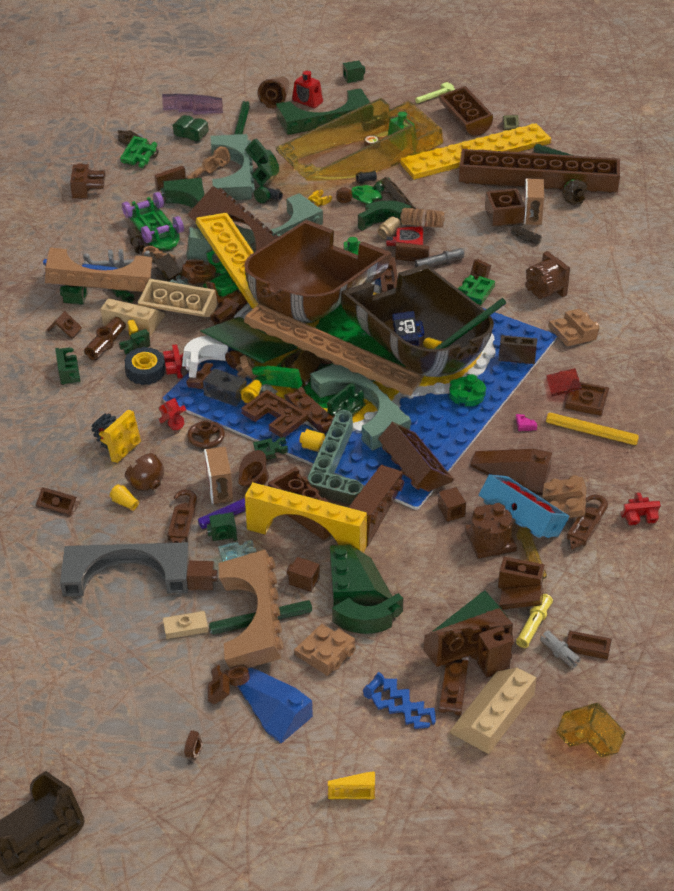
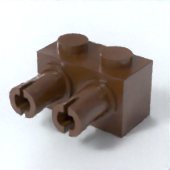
(85, 179)

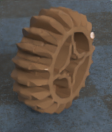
(422, 217)

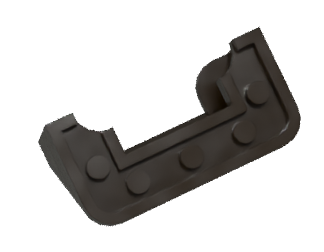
(39, 824)

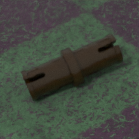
(135, 240)

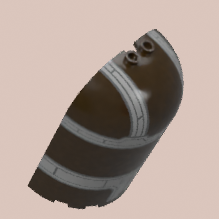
(434, 303)

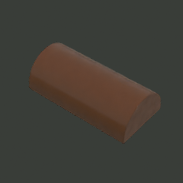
(467, 110)

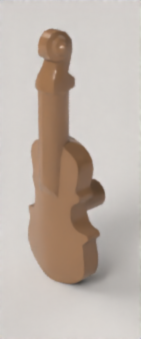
(219, 158)

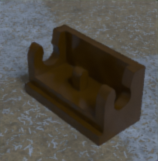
(517, 349)

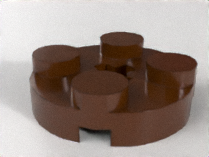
(197, 272)

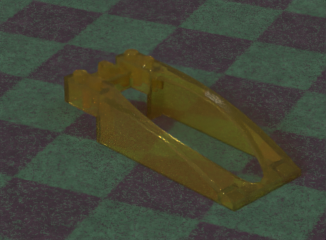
(354, 127)

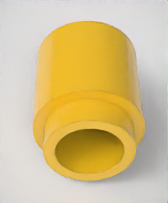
(312, 440)

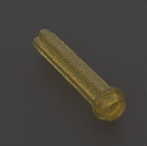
(524, 535)

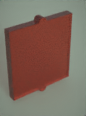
(563, 382)

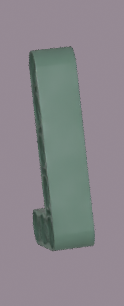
(328, 484)

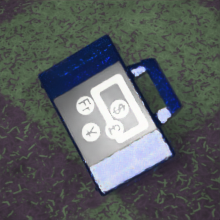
(406, 327)

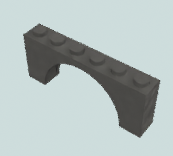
(86, 561)

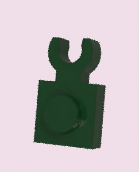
(270, 447)

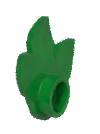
(365, 193)

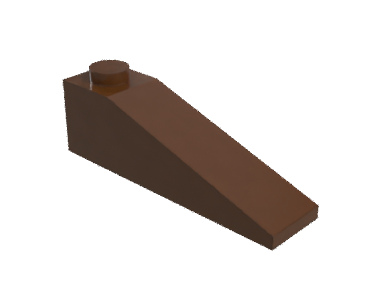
(524, 466)

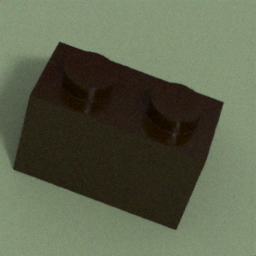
(304, 361)

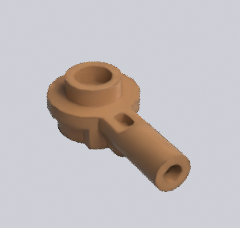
(158, 254)

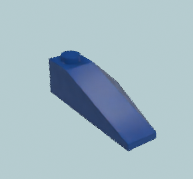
(276, 704)

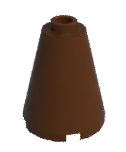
(273, 91)

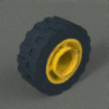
(144, 365)

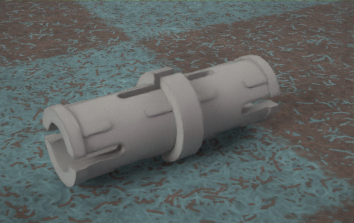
(560, 649)

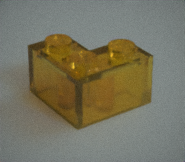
(591, 726)

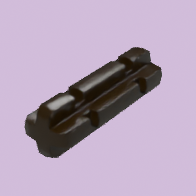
(526, 234)

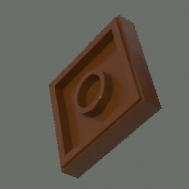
(589, 399)

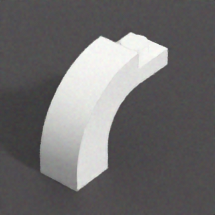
(202, 349)

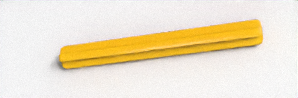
(591, 428)

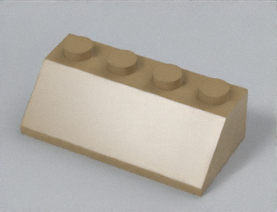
(179, 298)
(495, 708)

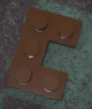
(288, 416)

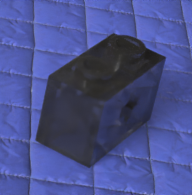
(224, 387)

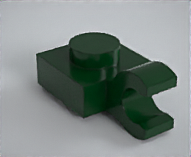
(137, 340)

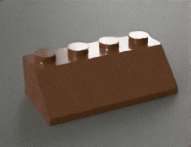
(414, 458)

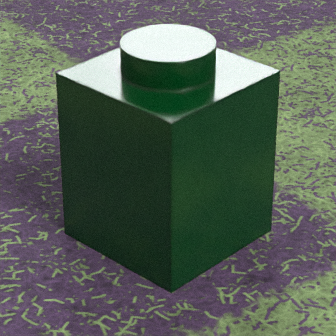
(353, 71)

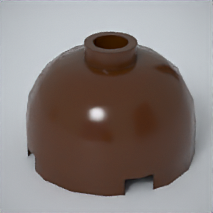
(146, 473)

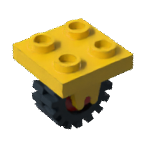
(117, 435)

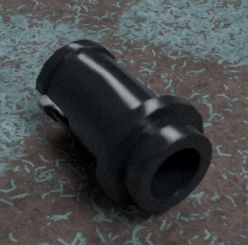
(366, 176)
(276, 194)

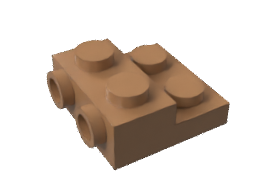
(575, 327)
(567, 495)
(326, 649)

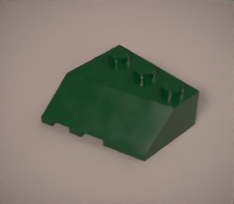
(355, 577)

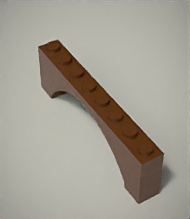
(216, 202)

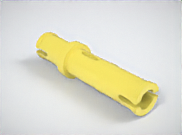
(538, 614)

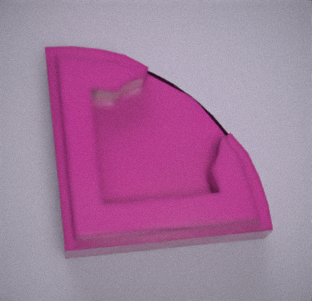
(524, 423)

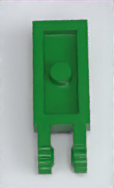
(278, 376)

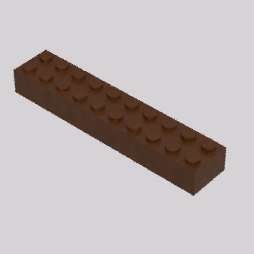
(556, 170)

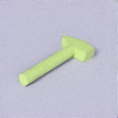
(445, 87)

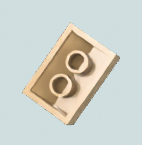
(143, 316)

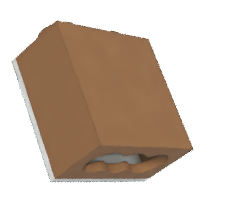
(534, 201)
(218, 475)

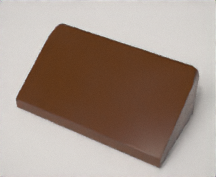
(57, 501)

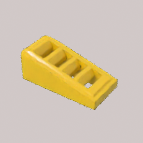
(353, 787)

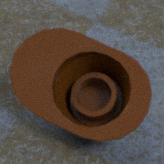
(253, 469)

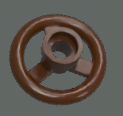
(205, 430)

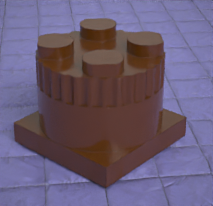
(548, 277)
(491, 531)

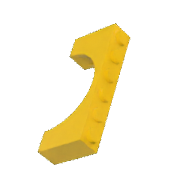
(344, 524)

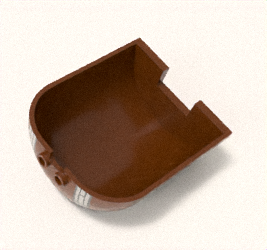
(305, 272)

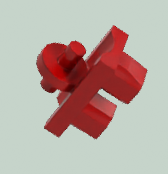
(173, 361)
(171, 411)
(640, 507)

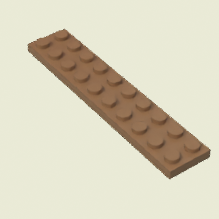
(334, 349)

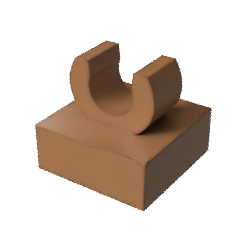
(245, 367)

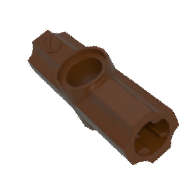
(229, 309)
(104, 338)

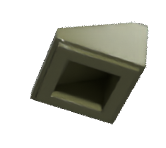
(510, 122)

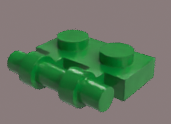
(135, 149)
(477, 289)

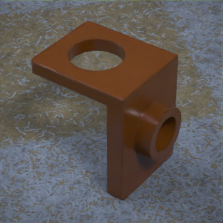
(219, 298)
(67, 324)

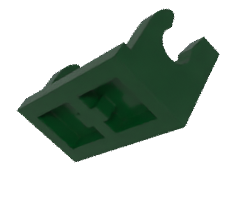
(67, 366)
(347, 400)

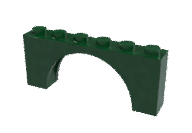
(297, 120)

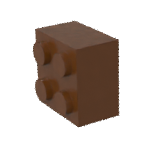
(505, 207)

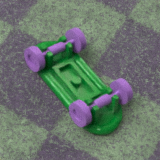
(153, 223)

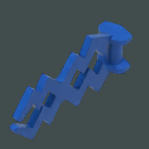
(406, 707)

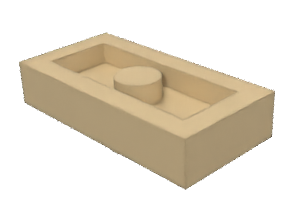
(185, 625)

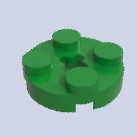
(459, 393)

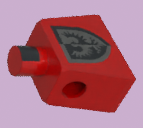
(307, 91)
(406, 235)

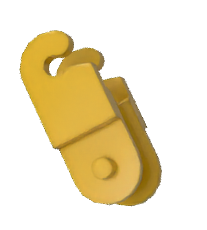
(315, 197)

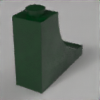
(183, 191)

